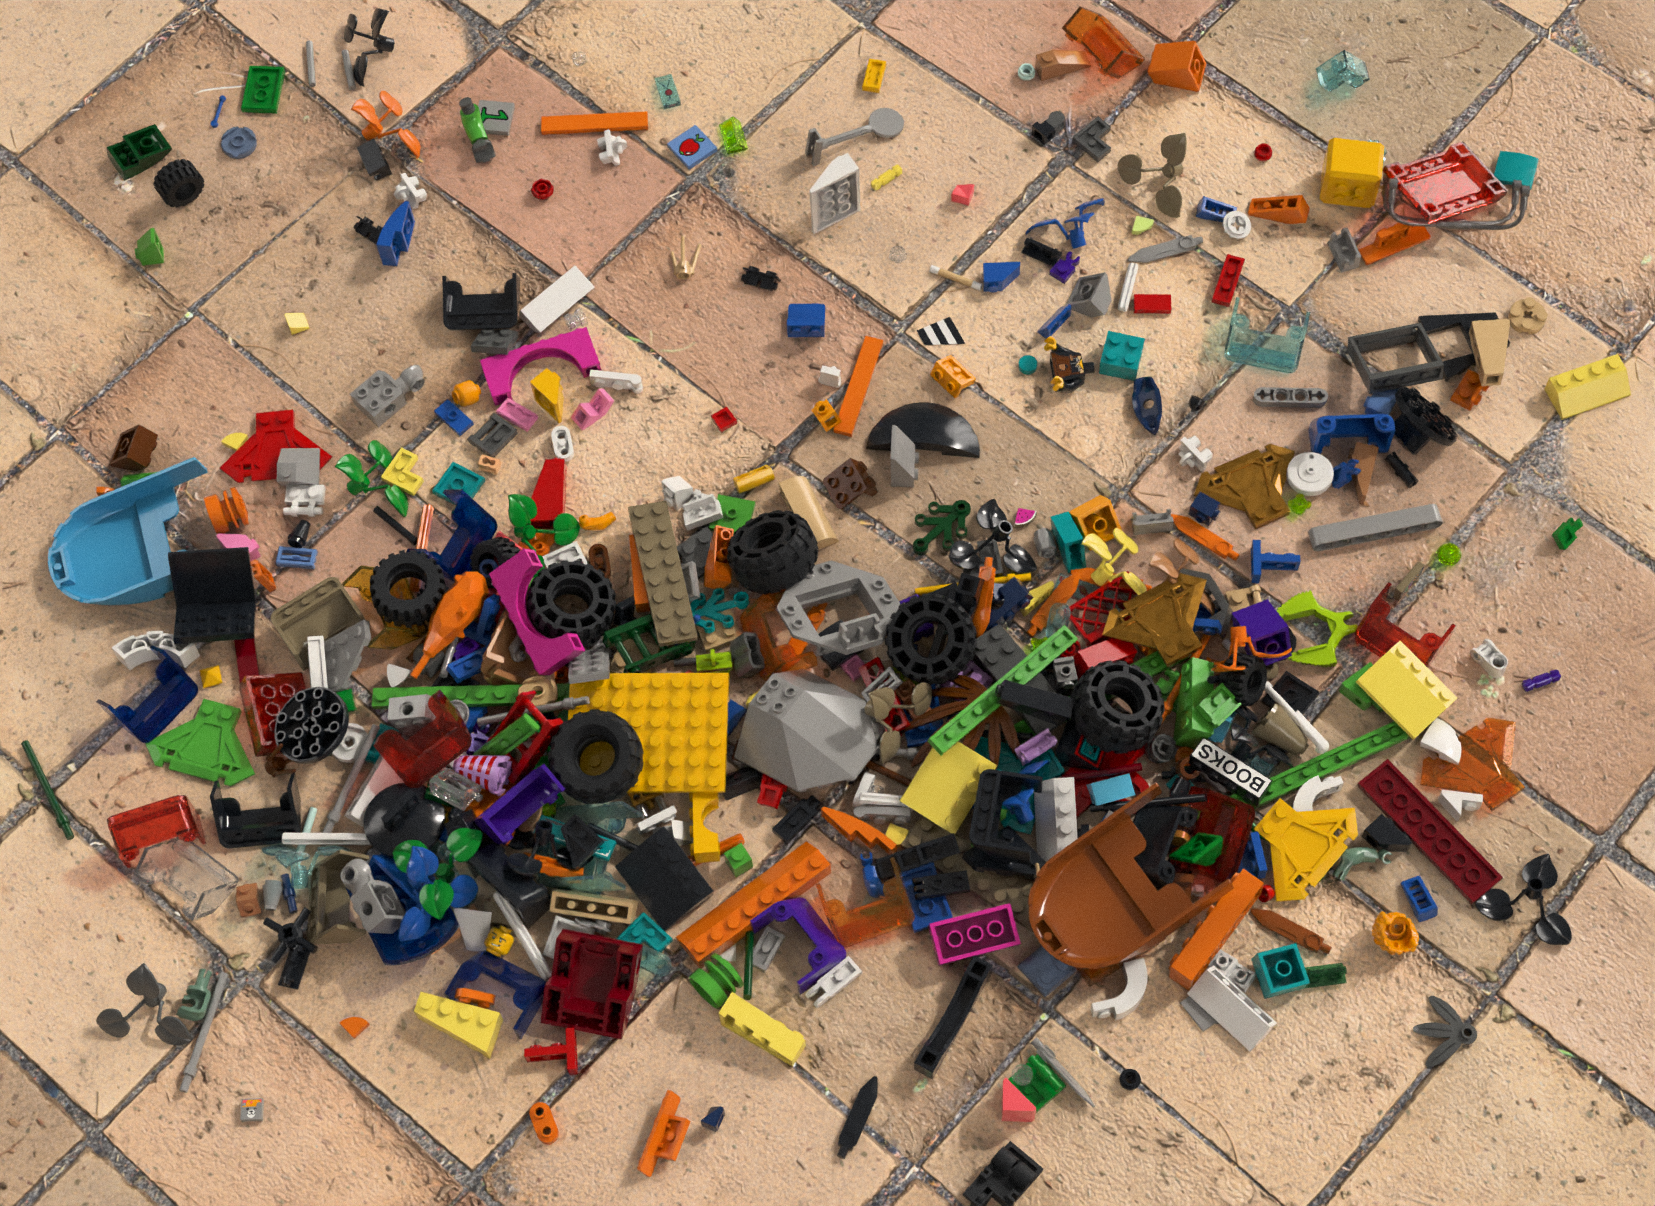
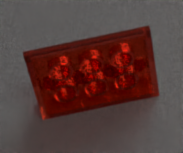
(262, 701)

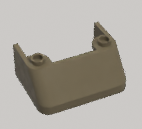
(330, 902)

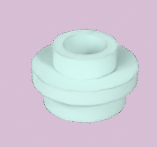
(1026, 72)

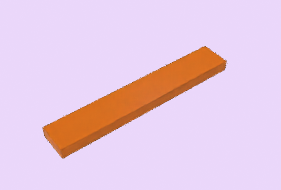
(594, 123)
(858, 385)

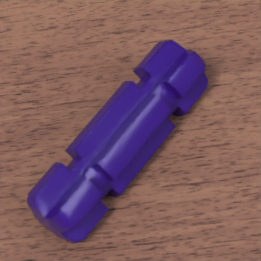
(1541, 680)

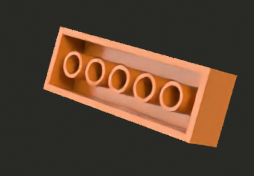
(1215, 930)

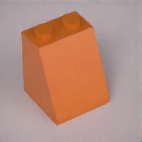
(1177, 65)

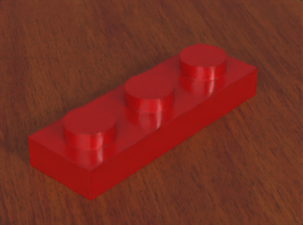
(1228, 280)

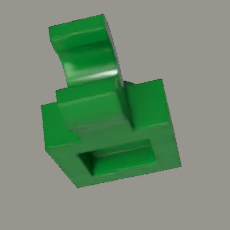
(1565, 533)

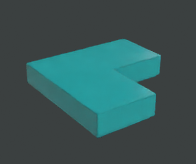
(646, 930)

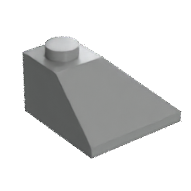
(1091, 295)
(298, 466)

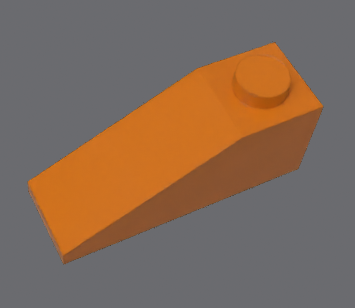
(1280, 209)

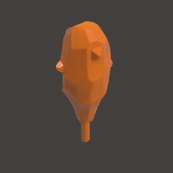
(453, 614)

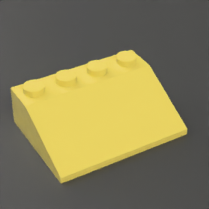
(1406, 690)
(946, 786)

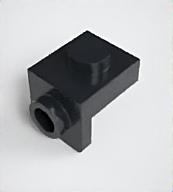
(624, 612)

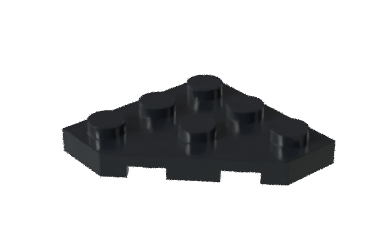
(981, 861)

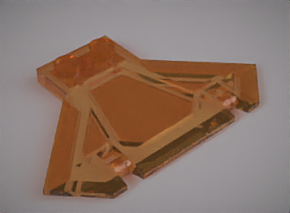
(1482, 766)

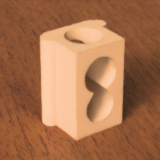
(493, 468)

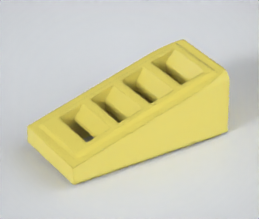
(1039, 594)

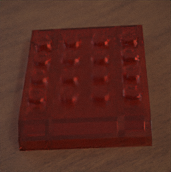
(1447, 183)

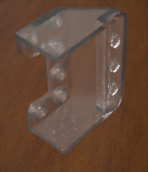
(189, 873)

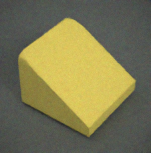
(296, 322)

